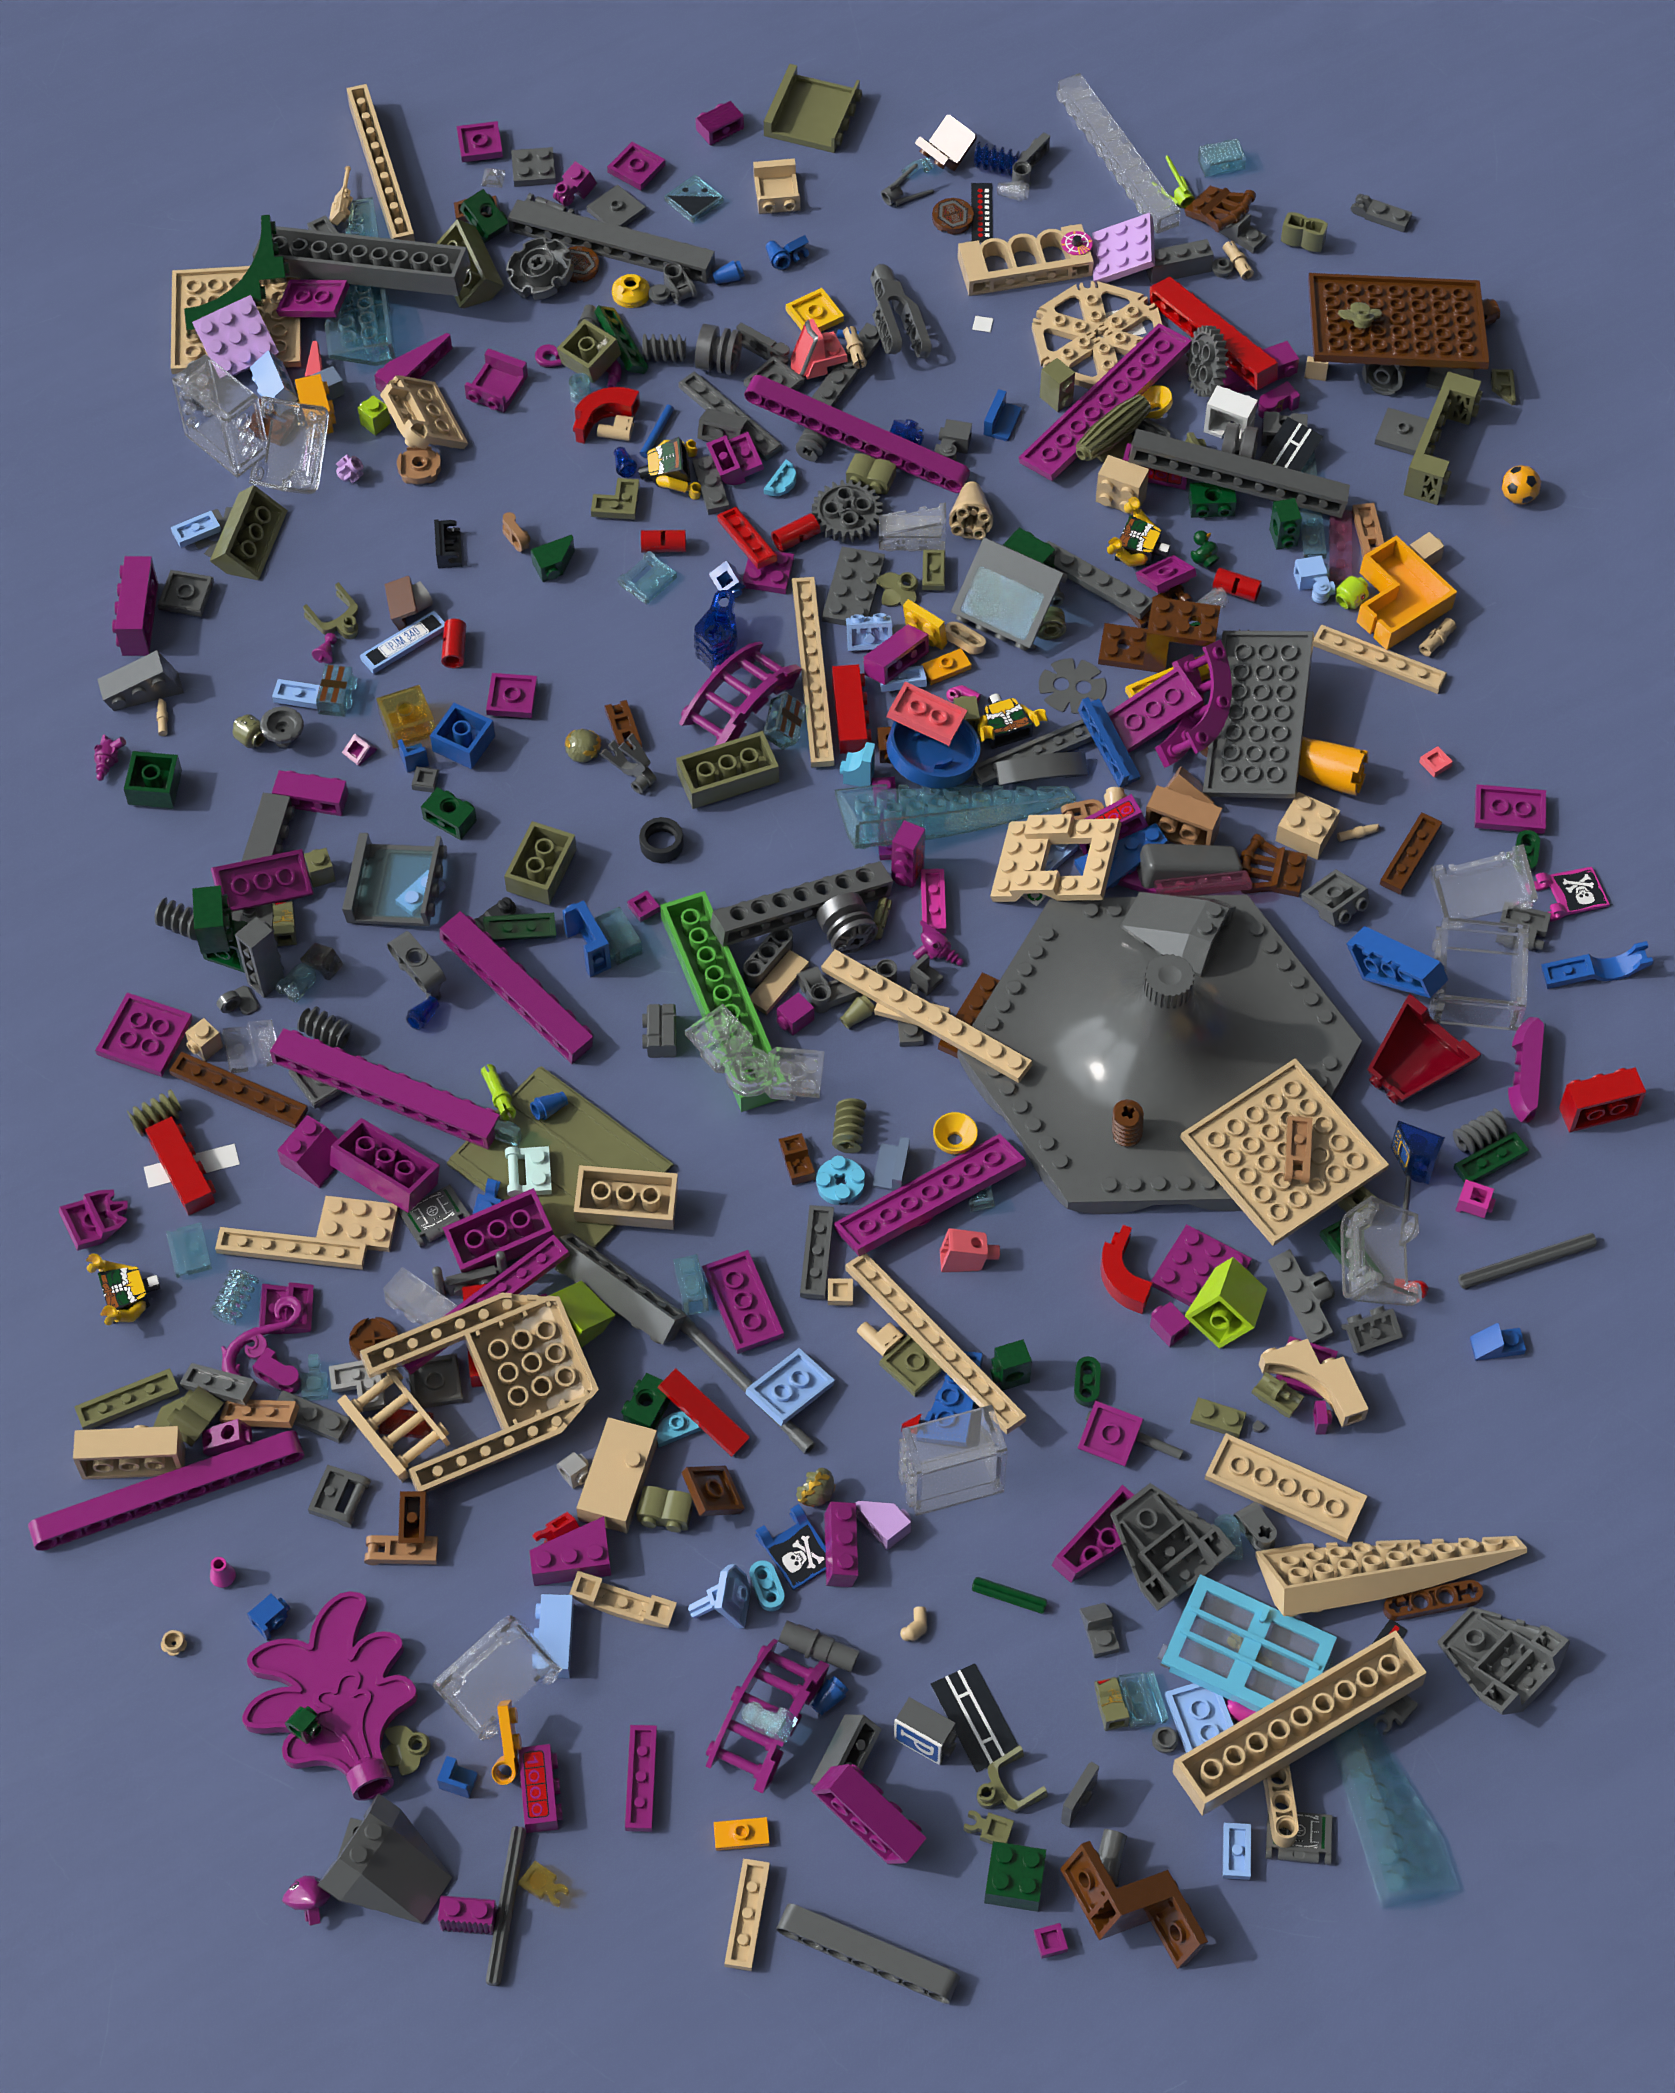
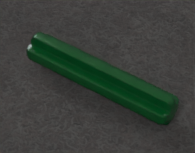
(1009, 1595)

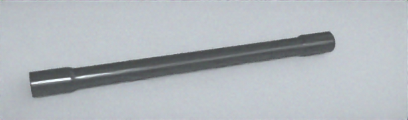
(689, 1328)

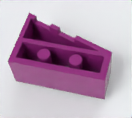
(575, 1551)

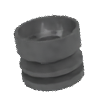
(713, 348)
(847, 923)

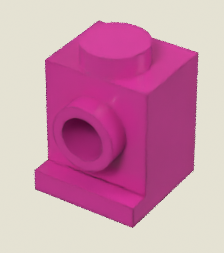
(1476, 1199)

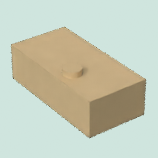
(626, 1197)
(128, 1452)
(617, 1474)

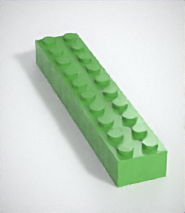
(712, 972)

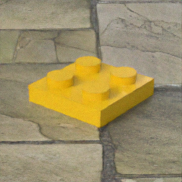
(815, 306)
(926, 622)

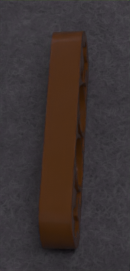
(1434, 1604)

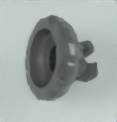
(282, 725)

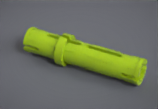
(500, 1097)

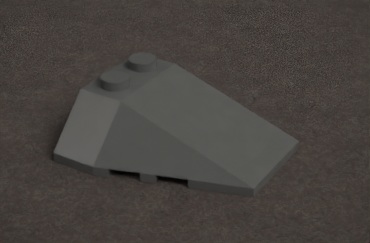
(1178, 925)
(1167, 1544)
(1503, 1658)
(387, 1866)

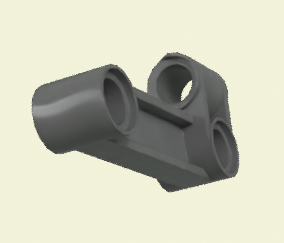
(835, 992)

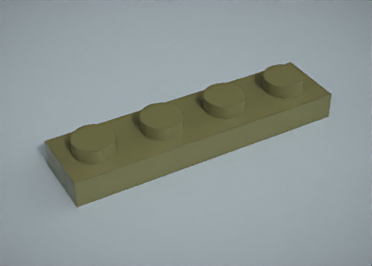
(127, 1399)

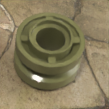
(1053, 624)

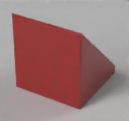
(914, 1421)

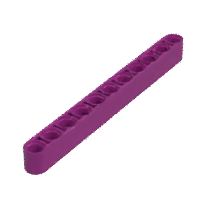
(856, 433)
(165, 1490)

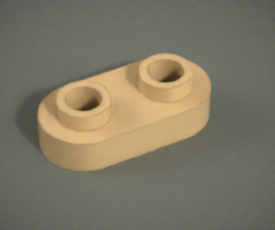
(965, 637)

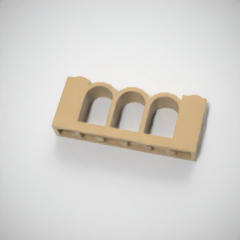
(980, 281)

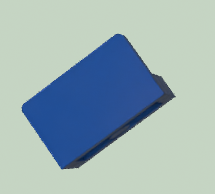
(1001, 417)

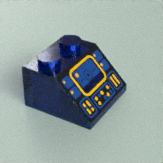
(1416, 1151)

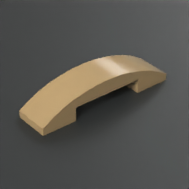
(621, 1602)

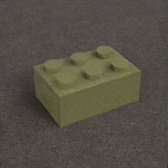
(540, 863)

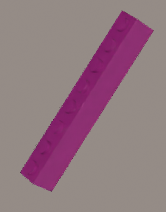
(516, 987)

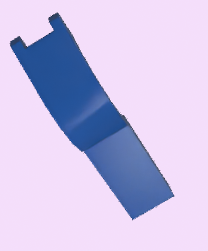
(1603, 969)

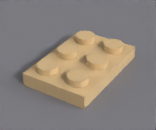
(358, 1222)

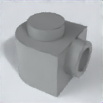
(422, 597)
(574, 1469)

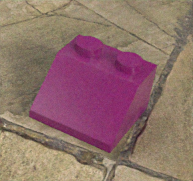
(309, 1151)

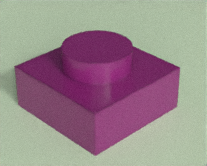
(643, 906)
(1322, 1417)
(1050, 1940)

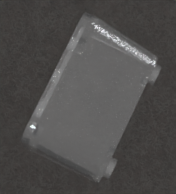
(293, 446)
(1484, 885)
(1376, 1253)
(495, 1670)

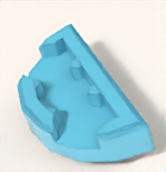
(782, 481)
(675, 1427)

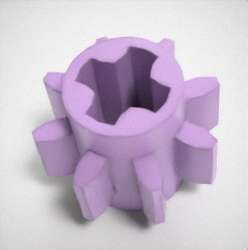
(349, 468)

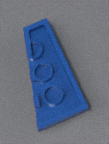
(1127, 853)
(951, 1397)

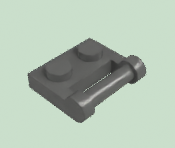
(331, 1492)

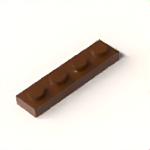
(1410, 853)
(972, 1007)

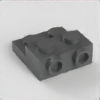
(1337, 898)

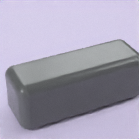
(1184, 860)

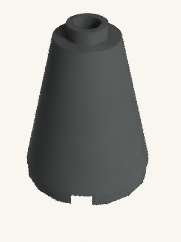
(1384, 378)

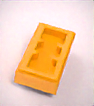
(946, 666)
(741, 1834)

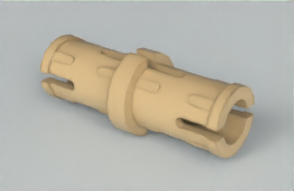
(1238, 260)
(854, 347)
(1437, 637)

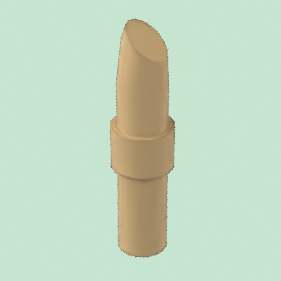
(162, 717)
(1357, 832)

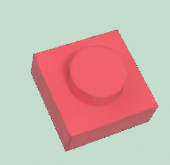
(1435, 761)

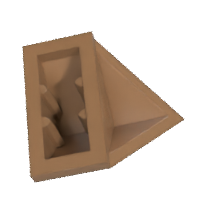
(1187, 784)

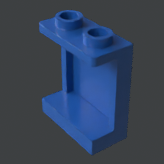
(596, 951)

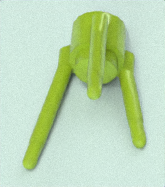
(1182, 194)

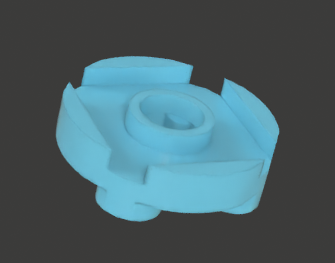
(841, 1193)

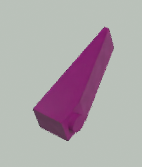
(415, 362)

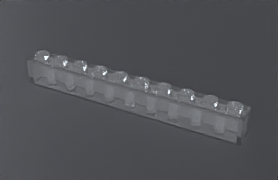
(1118, 152)

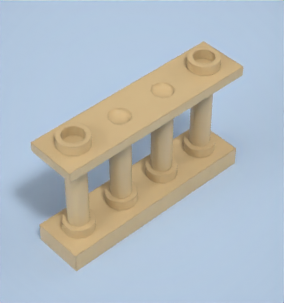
(385, 1444)

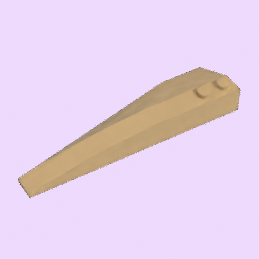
(1335, 1576)

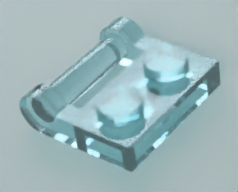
(652, 582)

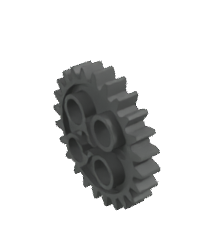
(1206, 360)
(847, 510)

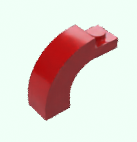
(603, 404)
(1120, 1283)

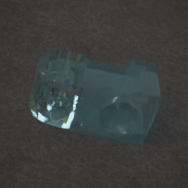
(768, 1723)

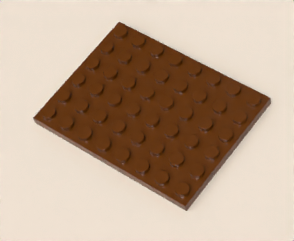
(1420, 323)

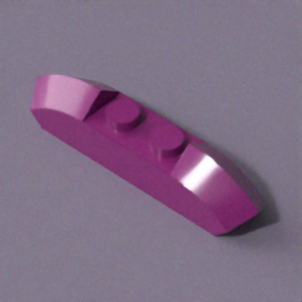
(1526, 1081)

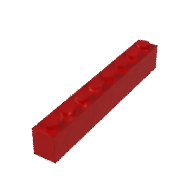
(1190, 313)

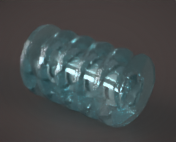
(232, 1295)

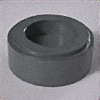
(228, 1001)

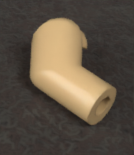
(917, 1627)

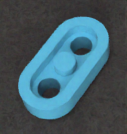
(766, 1587)

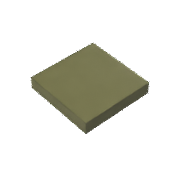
(910, 1366)

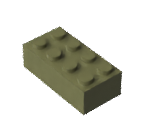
(727, 769)

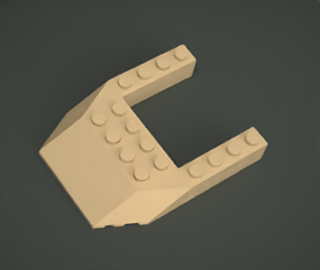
(526, 1367)

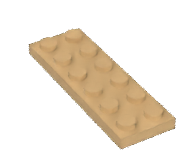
(1286, 1487)

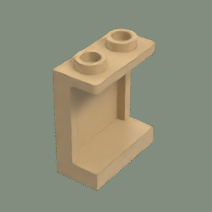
(776, 186)

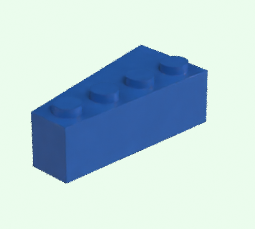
(1395, 964)

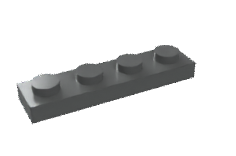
(817, 1252)

